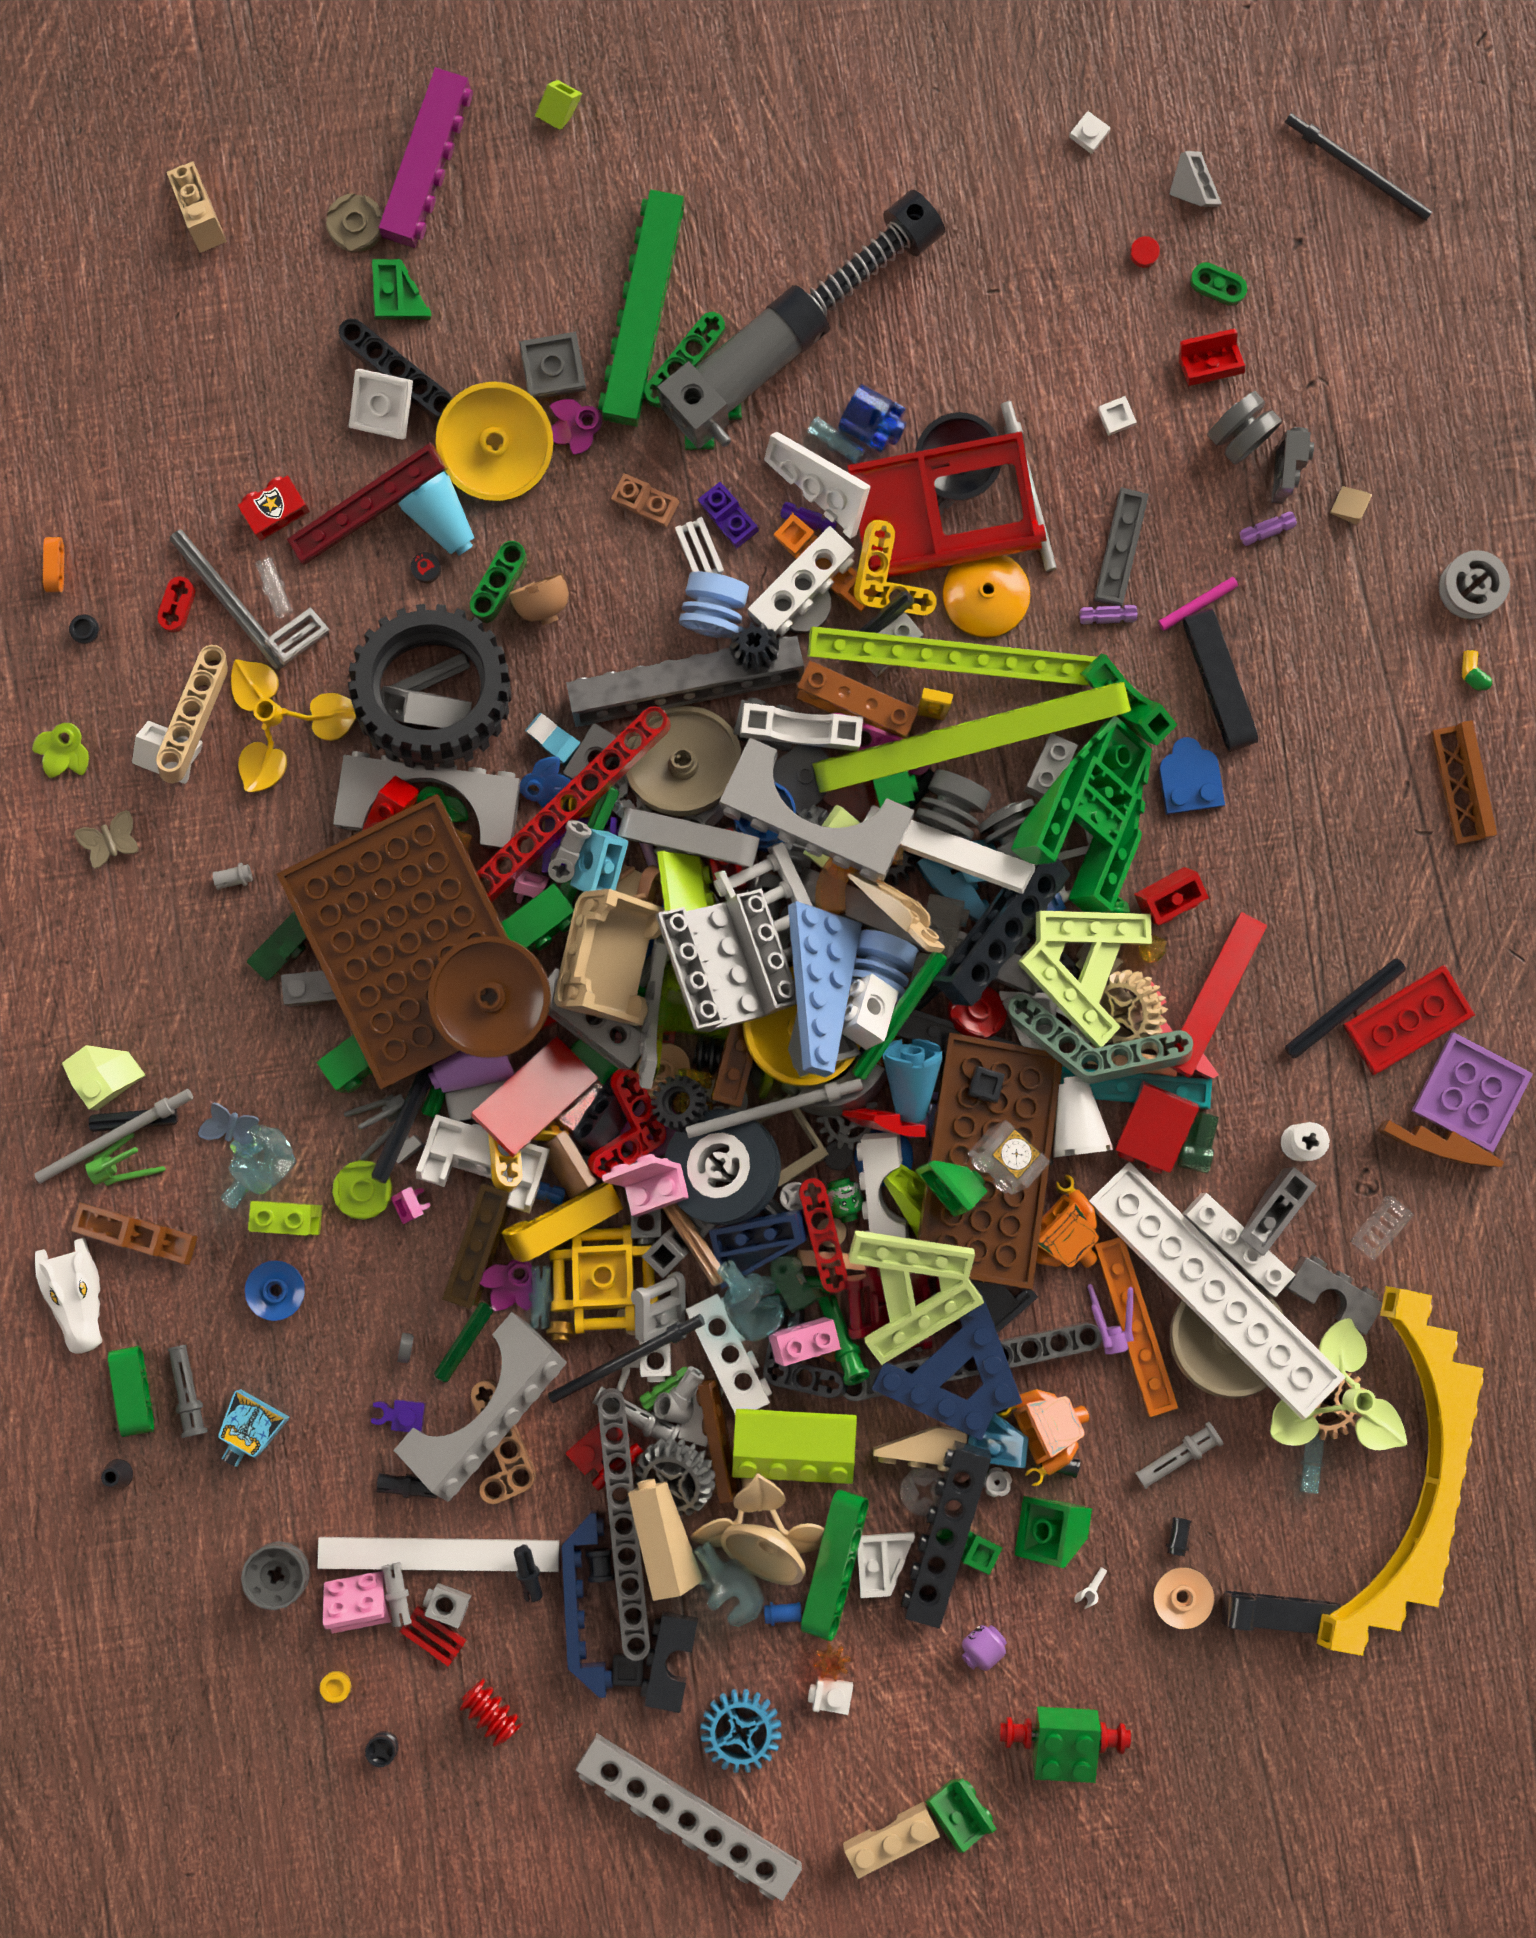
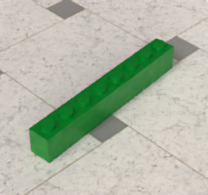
(643, 307)

